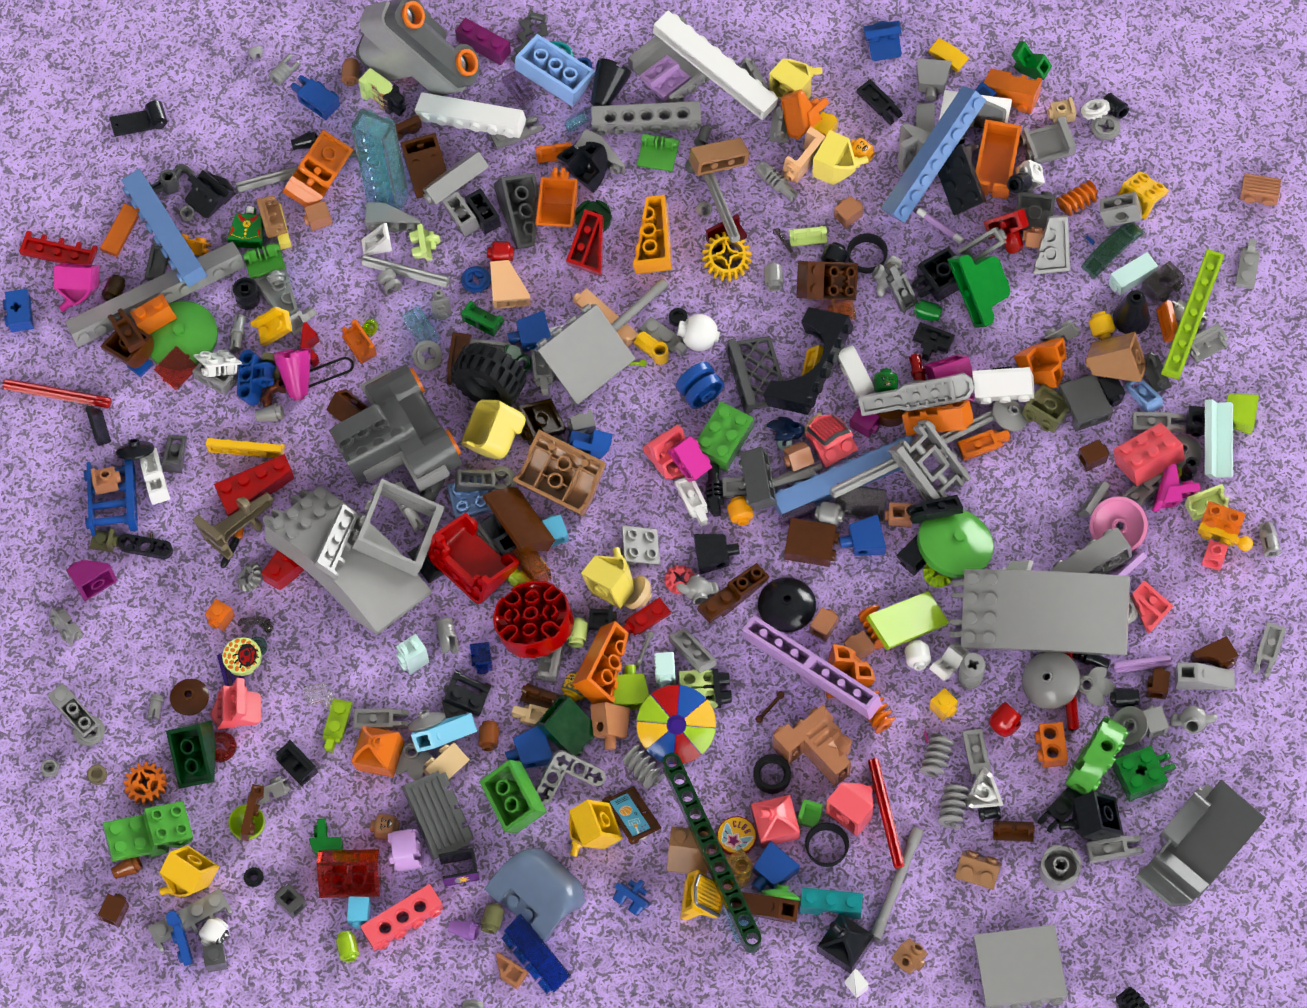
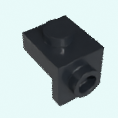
(601, 617)

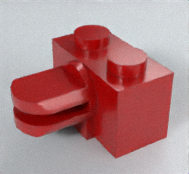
(1011, 224)

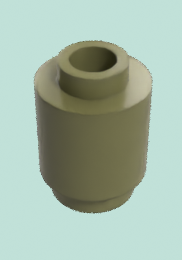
(492, 918)

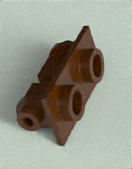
(538, 696)
(1013, 831)

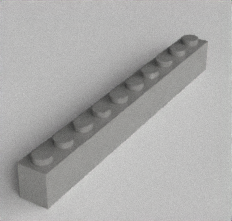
(95, 321)

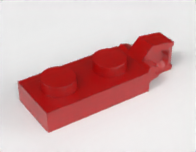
(646, 617)

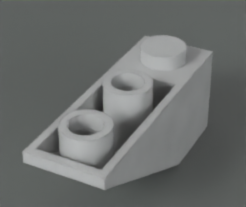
(614, 162)
(396, 220)
(1203, 677)
(72, 710)

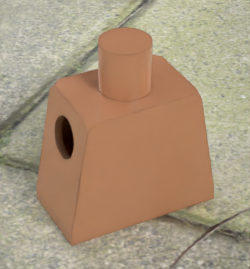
(610, 723)

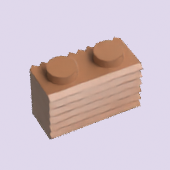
(1260, 189)

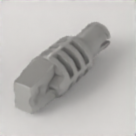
(776, 180)

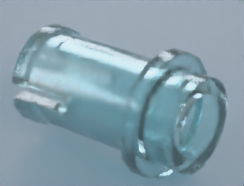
(573, 123)

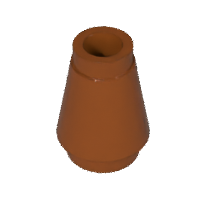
(127, 867)

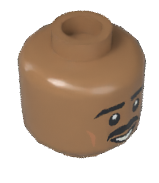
(383, 825)

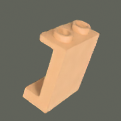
(795, 169)

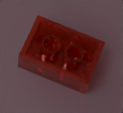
(349, 873)

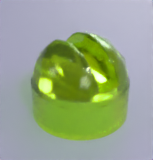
(367, 325)

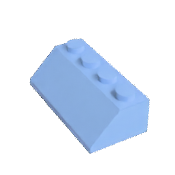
(554, 69)

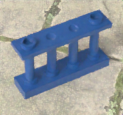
(128, 502)

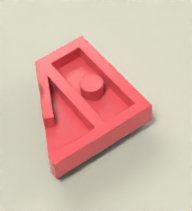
(1150, 605)

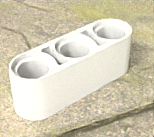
(855, 371)

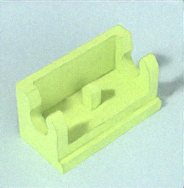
(1197, 503)

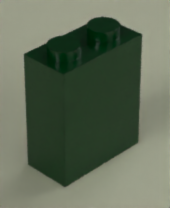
(567, 725)

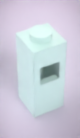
(1132, 274)

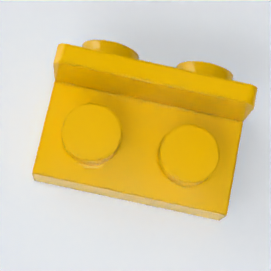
(272, 325)

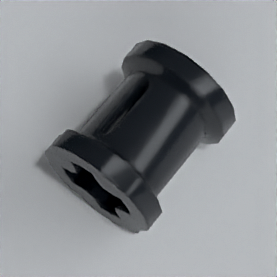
(989, 813)

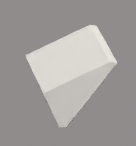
(377, 241)

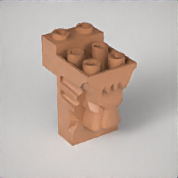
(819, 741)

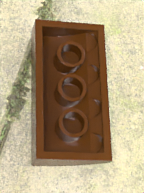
(519, 519)

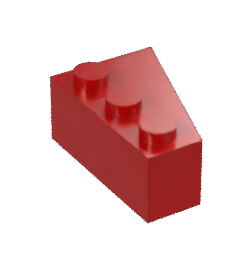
(587, 246)
(280, 571)

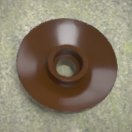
(192, 704)

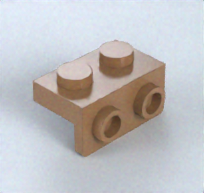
(978, 869)

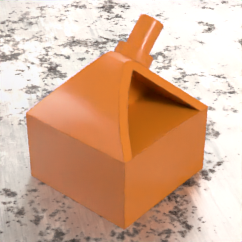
(377, 751)

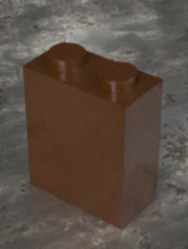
(811, 542)

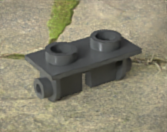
(1153, 373)

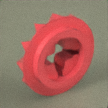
(670, 577)

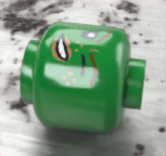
(885, 380)

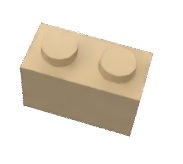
(449, 761)

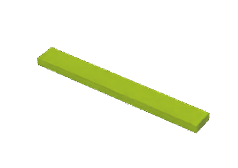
(1192, 314)

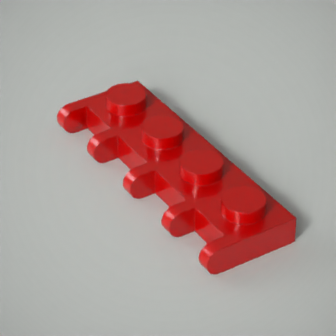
(56, 251)

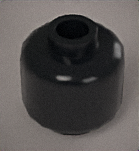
(834, 253)

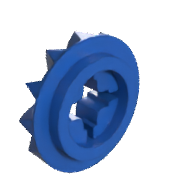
(480, 273)

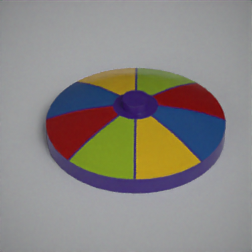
(676, 722)

